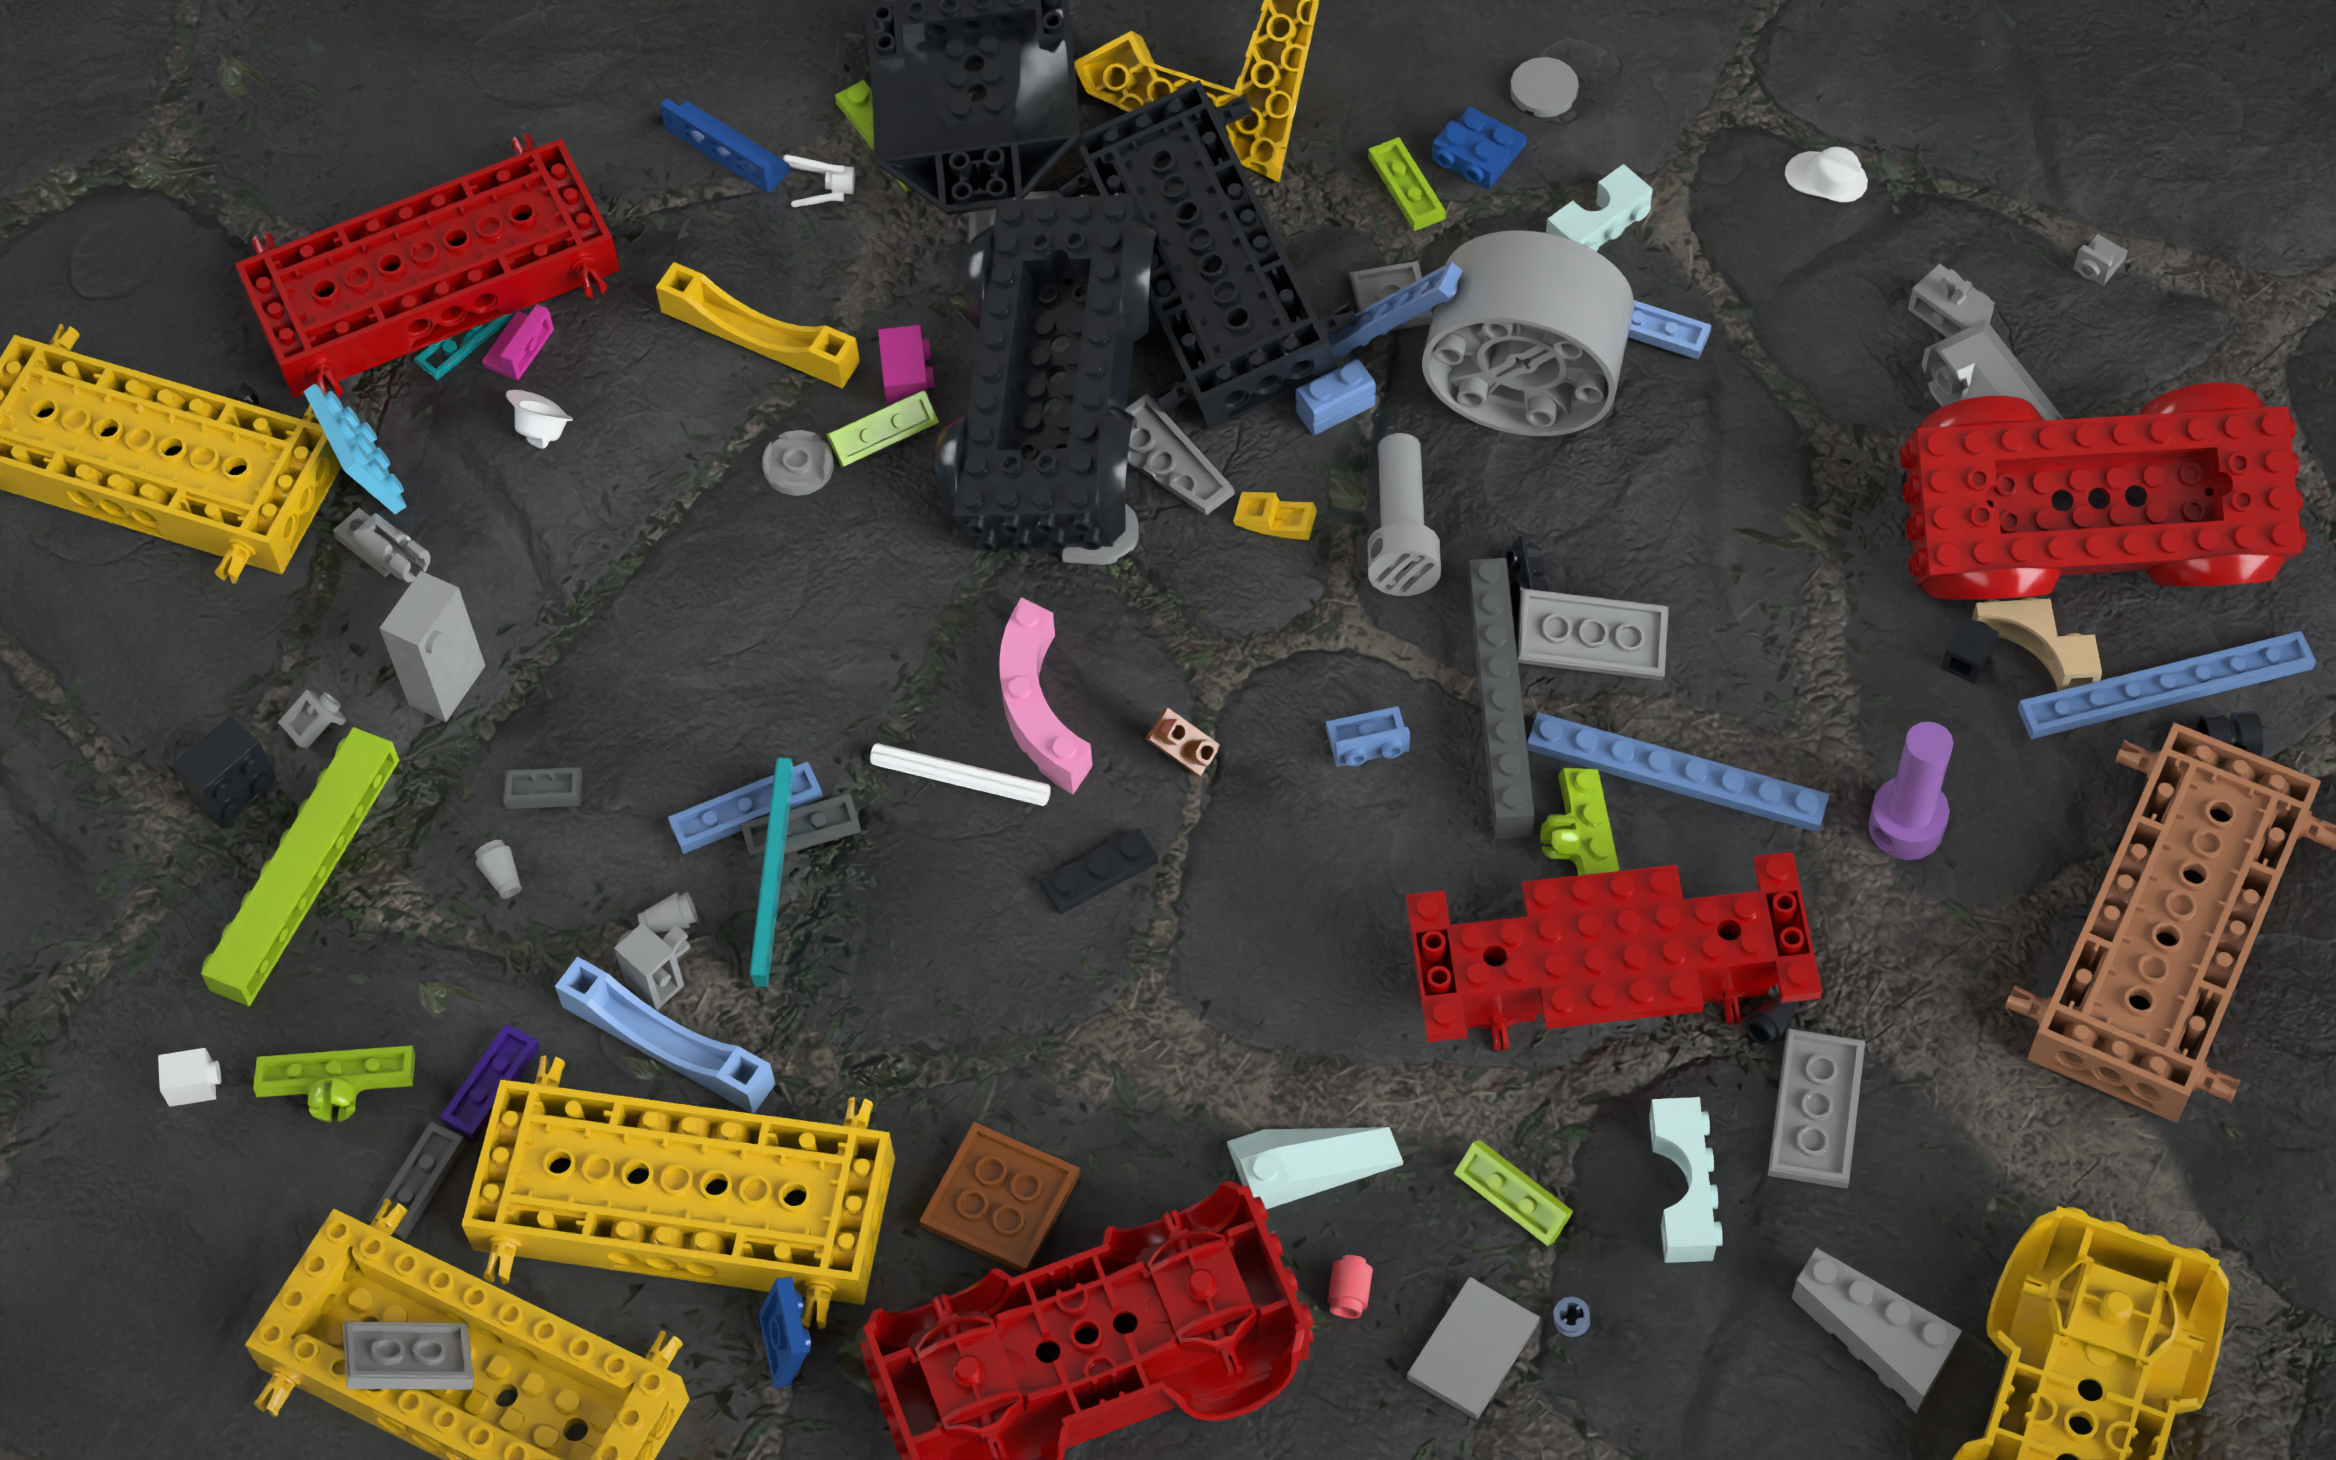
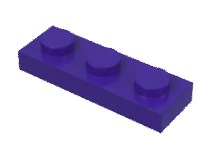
(475, 1099)

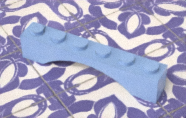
(713, 1064)

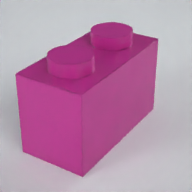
(904, 362)

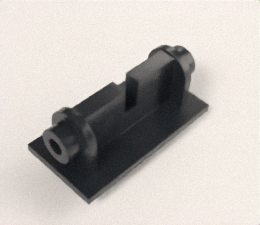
(1523, 563)

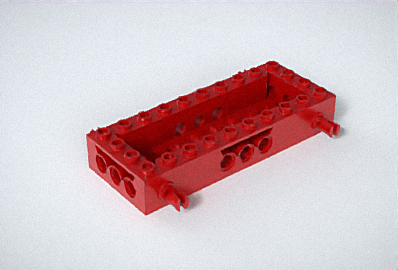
(438, 285)

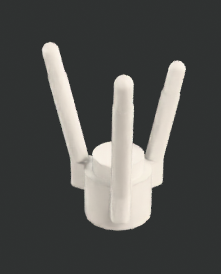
(838, 179)

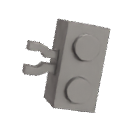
(1949, 302)
(651, 963)

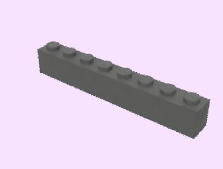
(1500, 699)

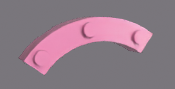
(1037, 730)

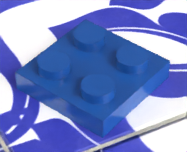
(783, 1332)

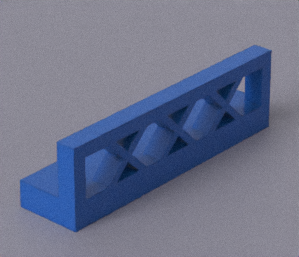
(724, 145)

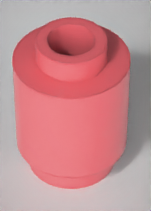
(1349, 1286)

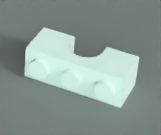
(1622, 200)

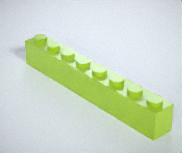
(299, 867)

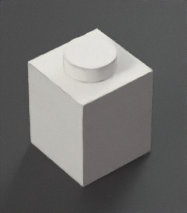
(188, 1077)

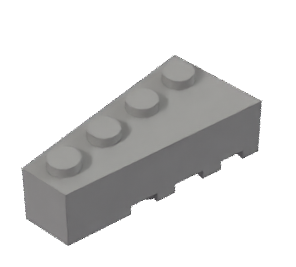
(1877, 1325)

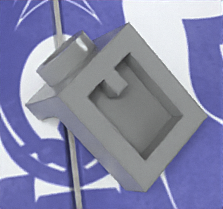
(2099, 259)
(310, 717)

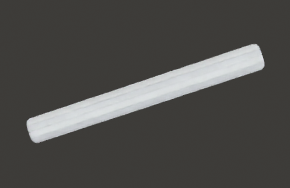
(960, 774)

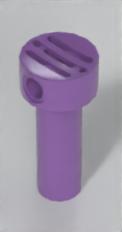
(1911, 809)

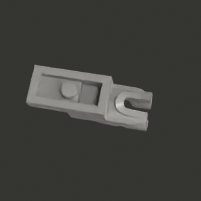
(382, 545)

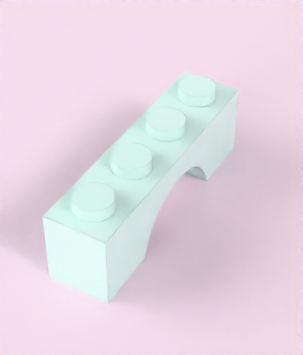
(1679, 1134)

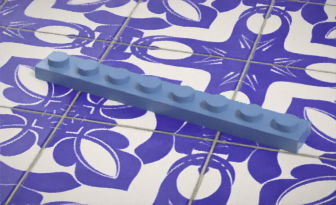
(2166, 684)
(1678, 772)

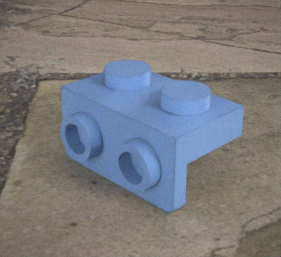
(1368, 736)

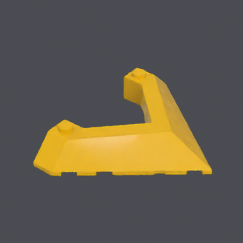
(1270, 79)

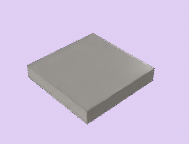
(1377, 283)

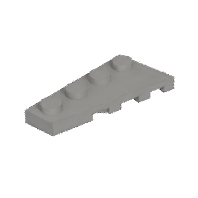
(1172, 460)

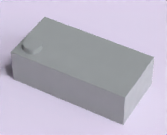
(432, 646)

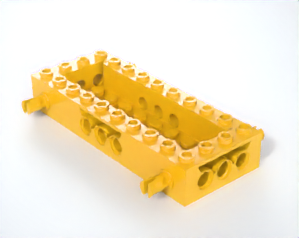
(130, 479)
(670, 1220)
(553, 1365)

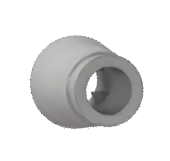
(498, 867)
(669, 912)

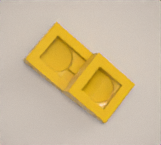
(1267, 515)

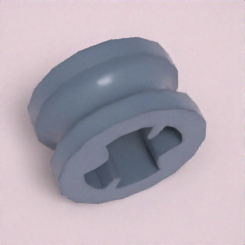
(1561, 1309)

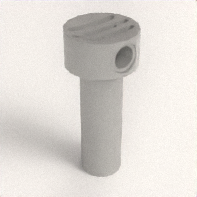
(1404, 550)

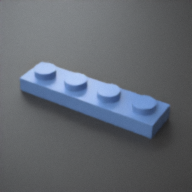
(724, 814)

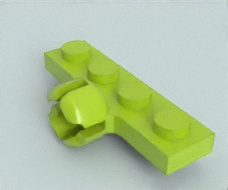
(1585, 830)
(334, 1076)

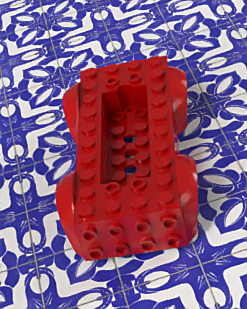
(2204, 454)
(1210, 1339)

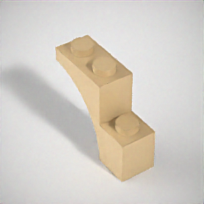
(2031, 623)

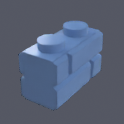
(1335, 397)

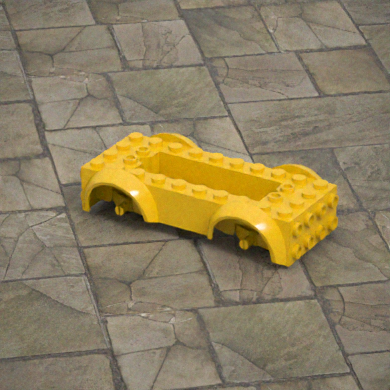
(2107, 1309)

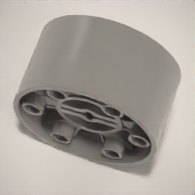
(1530, 334)

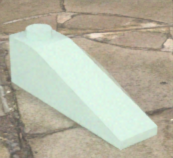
(1302, 1162)

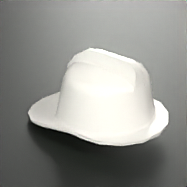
(1828, 174)
(537, 417)

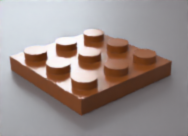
(1000, 1198)

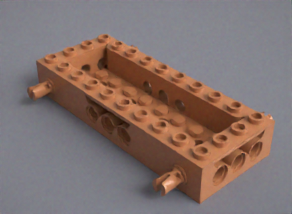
(2161, 1051)

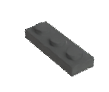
(806, 826)
(422, 1175)

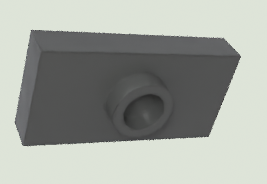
(543, 788)

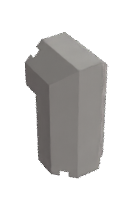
(1978, 366)

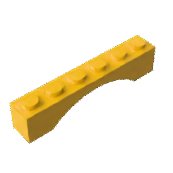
(813, 350)

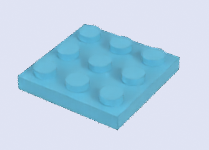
(356, 448)

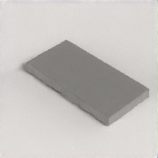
(1592, 634)
(1816, 1108)

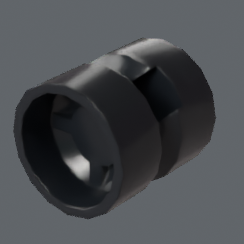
(2240, 730)

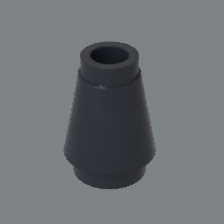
(1771, 1019)

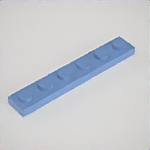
(1397, 309)

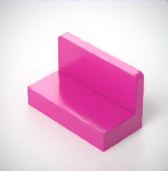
(519, 343)

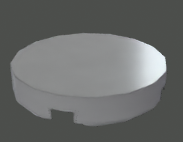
(1544, 86)
(798, 463)

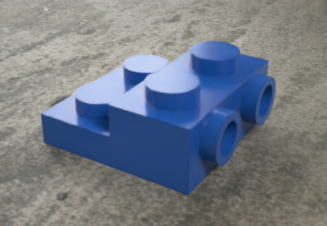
(1477, 147)

